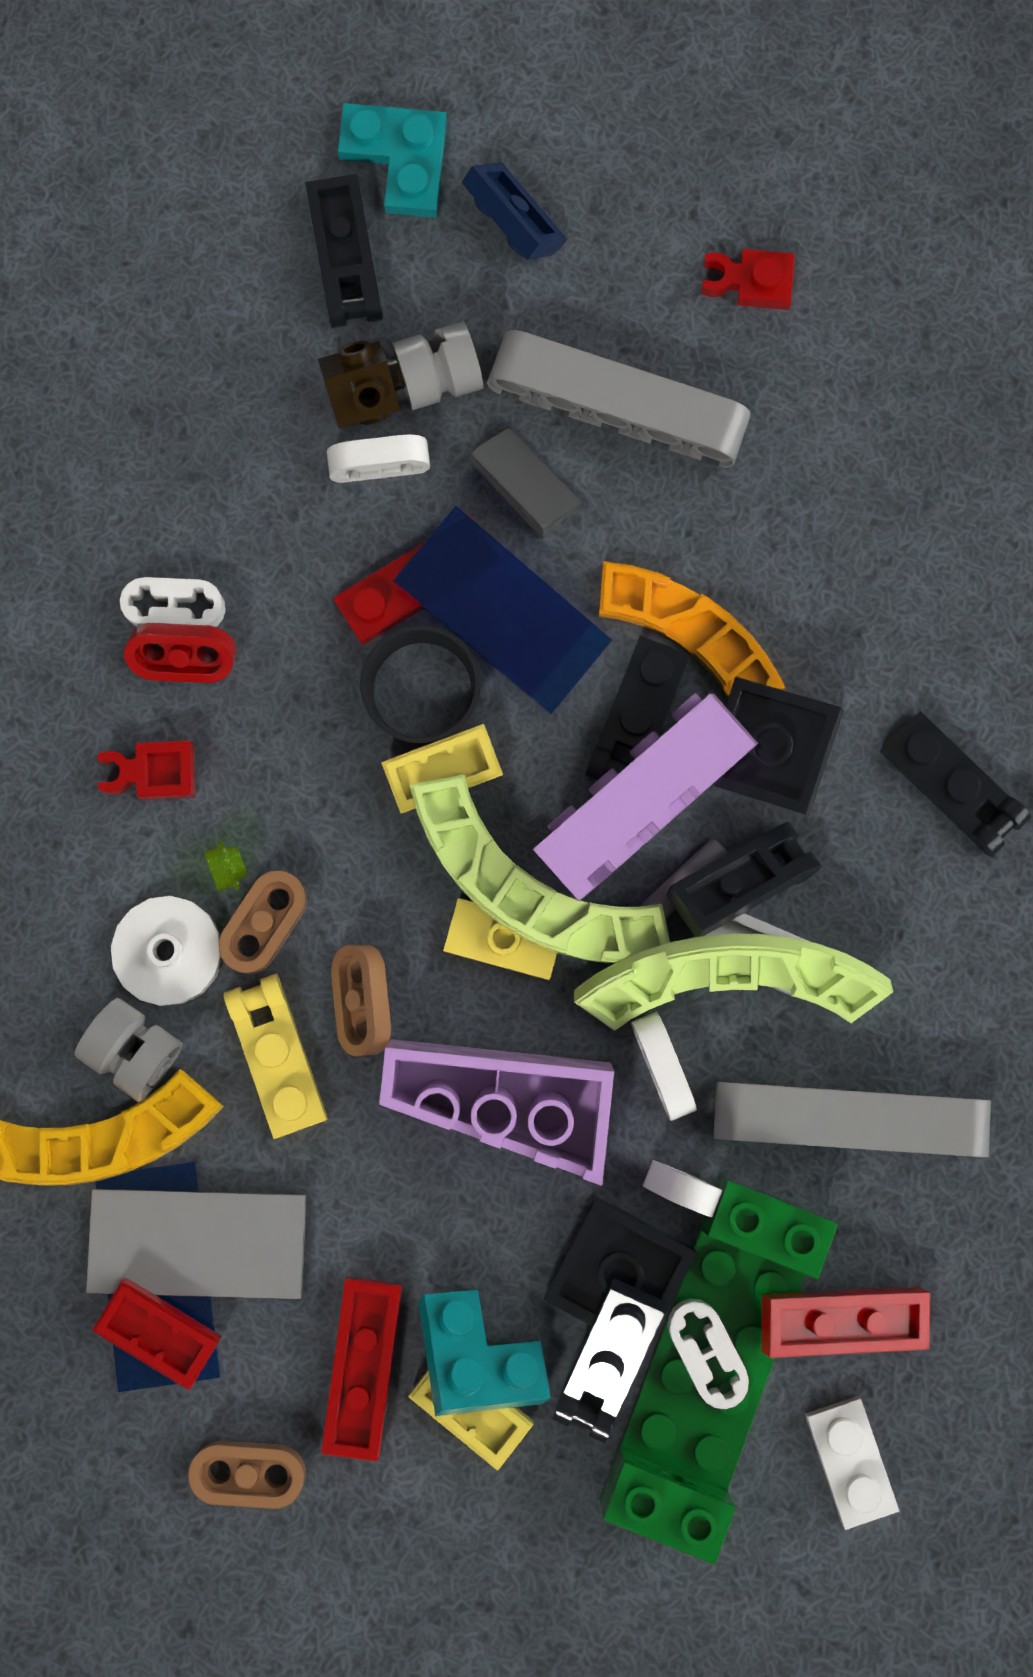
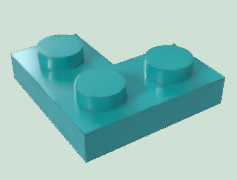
(407, 141)
(468, 1372)

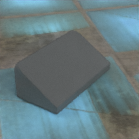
(524, 481)

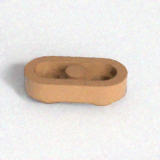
(259, 919)
(361, 1000)
(248, 1477)

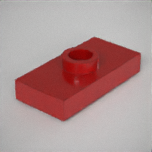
(157, 1333)

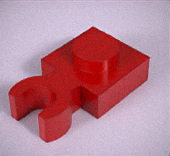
(760, 278)
(158, 771)

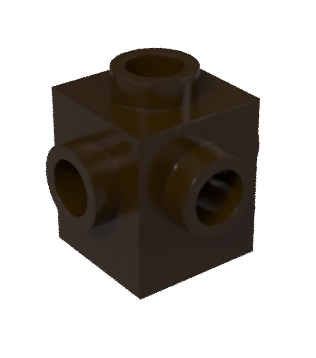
(361, 383)

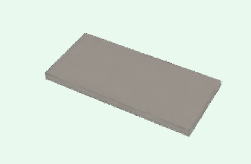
(197, 1243)

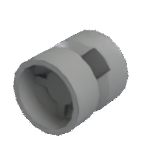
(438, 365)
(112, 1039)

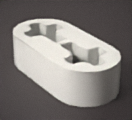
(378, 458)
(172, 591)
(663, 1066)
(682, 1188)
(720, 1346)

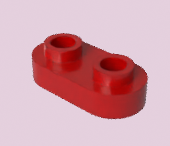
(182, 653)

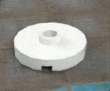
(194, 958)

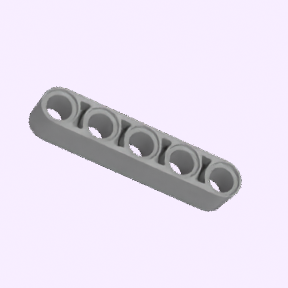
(620, 396)
(852, 1119)

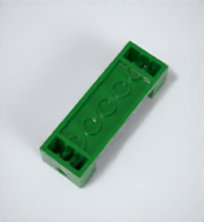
(677, 1448)

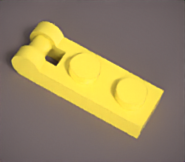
(276, 1058)

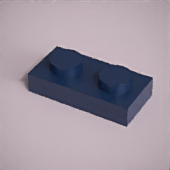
(513, 210)

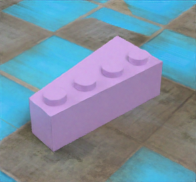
(644, 796)
(507, 1100)

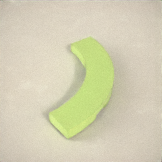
(515, 896)
(732, 964)

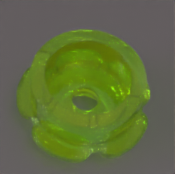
(225, 866)

